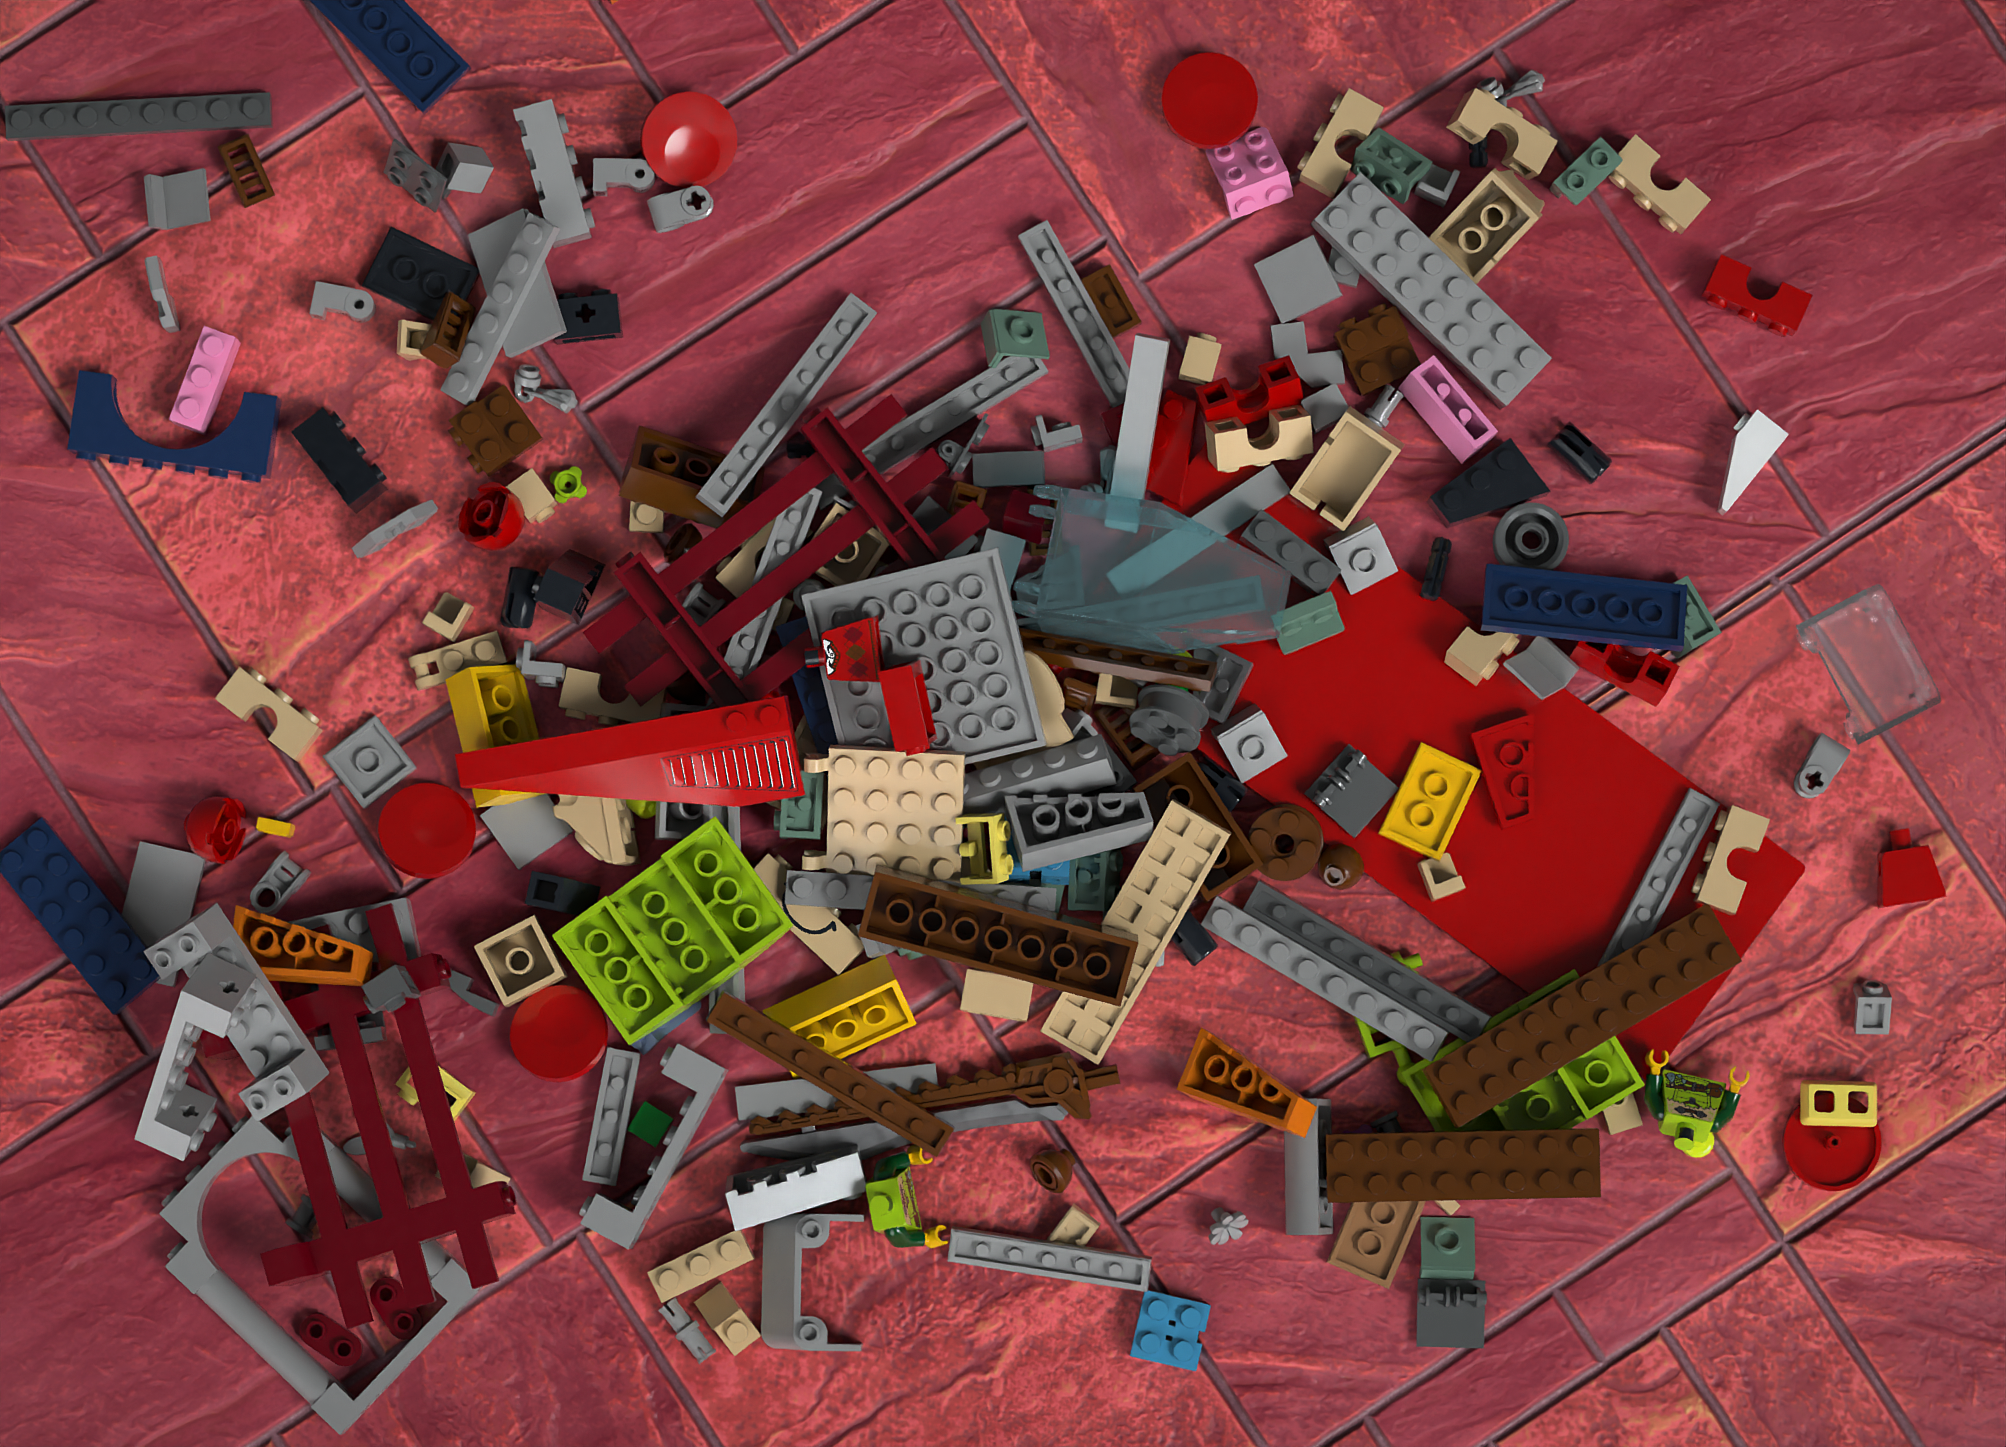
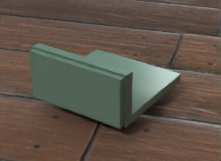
(1013, 335)
(1447, 1248)

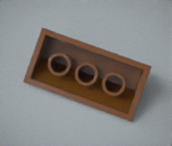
(672, 472)
(1188, 785)

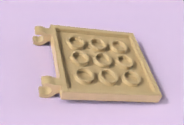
(891, 811)

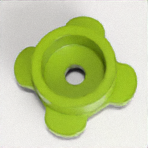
(559, 480)

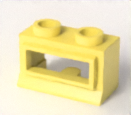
(975, 848)
(451, 1086)

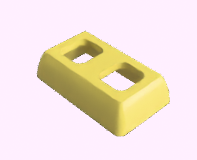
(1841, 1115)

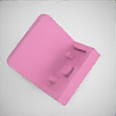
(1250, 173)

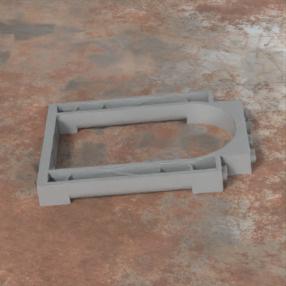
(203, 1276)

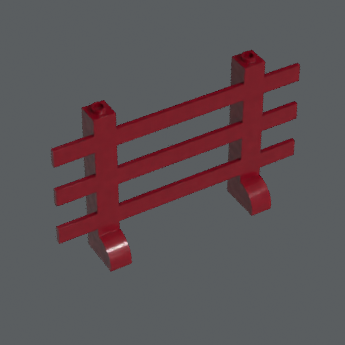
(878, 506)
(401, 1228)

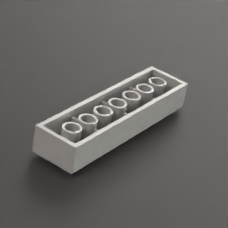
(1431, 291)

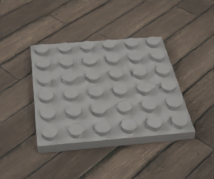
(969, 647)

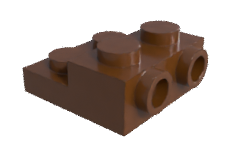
(1376, 349)
(494, 431)

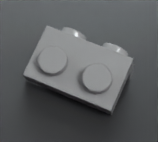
(544, 673)

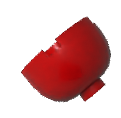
(492, 517)
(215, 828)

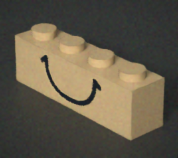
(813, 925)

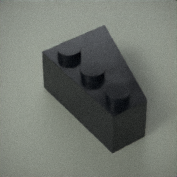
(340, 459)
(1490, 485)
(568, 585)

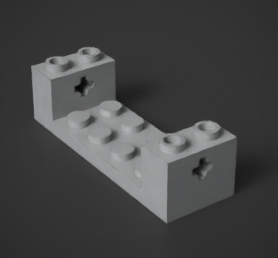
(212, 1002)
(267, 1034)
(622, 1223)

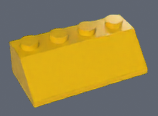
(490, 712)
(848, 1010)

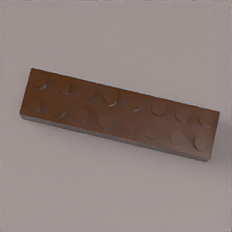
(998, 935)
(1463, 1165)

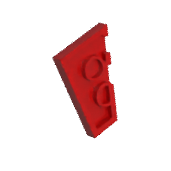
(1172, 447)
(1508, 768)

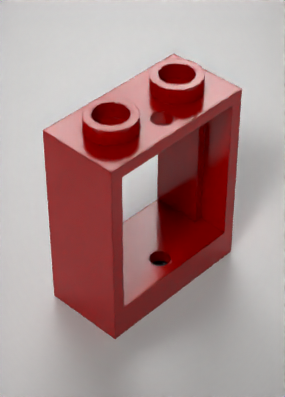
(908, 707)

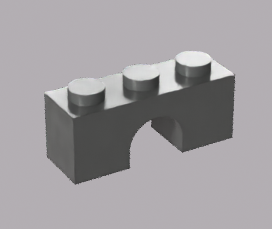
(1287, 550)

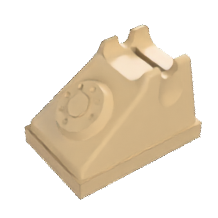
(1488, 223)
(601, 827)

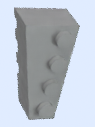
(553, 171)
(1075, 826)

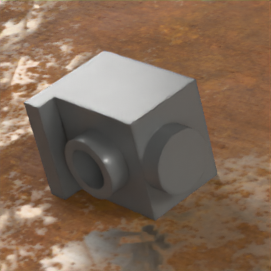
(389, 990)

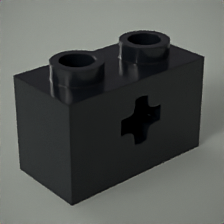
(602, 326)

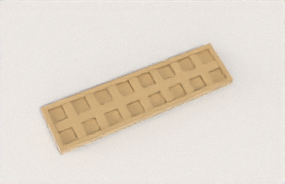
(1151, 907)

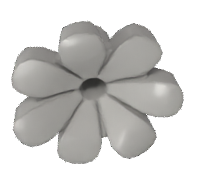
(1226, 1226)

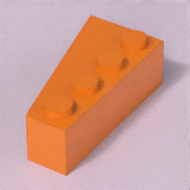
(299, 954)
(1237, 1084)

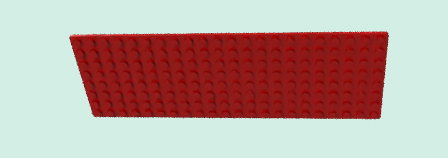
(1535, 892)

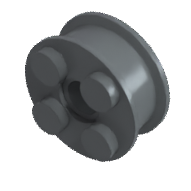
(1538, 520)
(1168, 719)

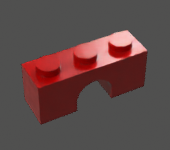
(1729, 289)
(1275, 389)
(1641, 676)

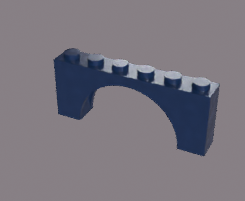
(241, 449)

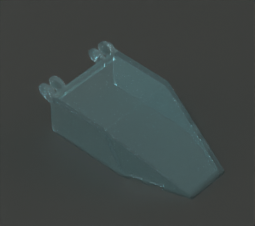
(1149, 577)

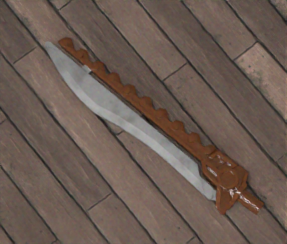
(1034, 1080)

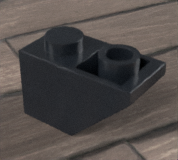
(560, 894)

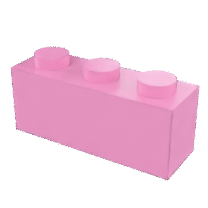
(205, 380)
(1447, 409)

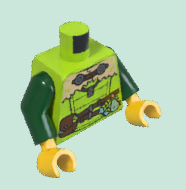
(1689, 1104)
(894, 1201)

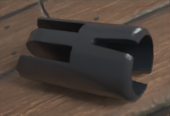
(1580, 453)
(519, 599)
(1226, 785)
(1193, 939)

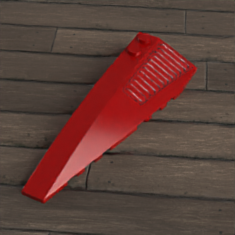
(696, 757)

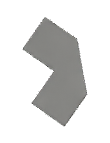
(159, 290)
(1313, 369)
(387, 532)

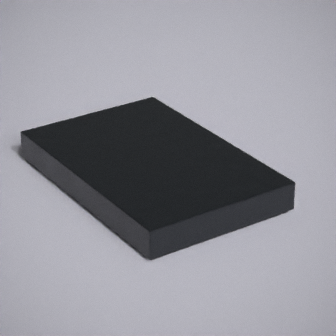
(418, 274)

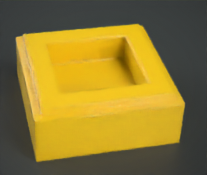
(275, 827)

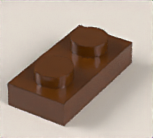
(1111, 301)

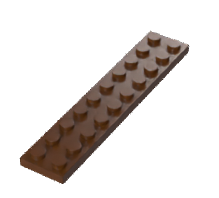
(1581, 1015)

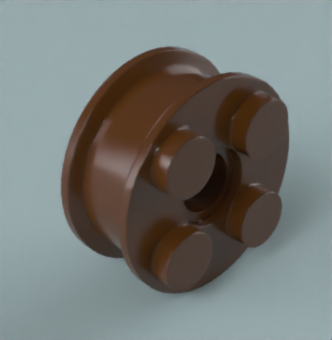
(1307, 837)

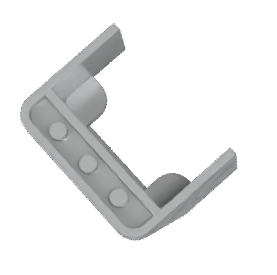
(781, 1282)

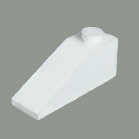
(1749, 451)

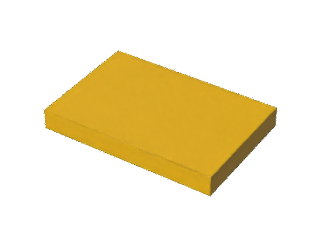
(1430, 802)

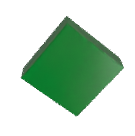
(650, 1124)

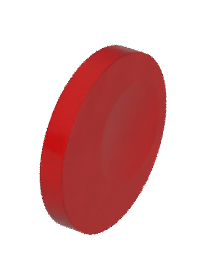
(1209, 100)
(688, 139)
(427, 830)
(559, 1033)
(1830, 1155)

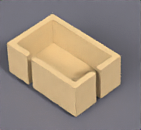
(1347, 468)

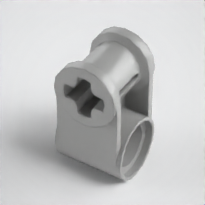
(673, 209)
(697, 610)
(1823, 762)
(279, 882)

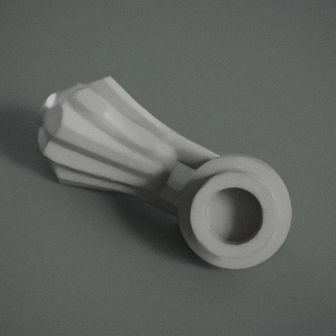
(1528, 84)
(529, 377)
(1107, 463)

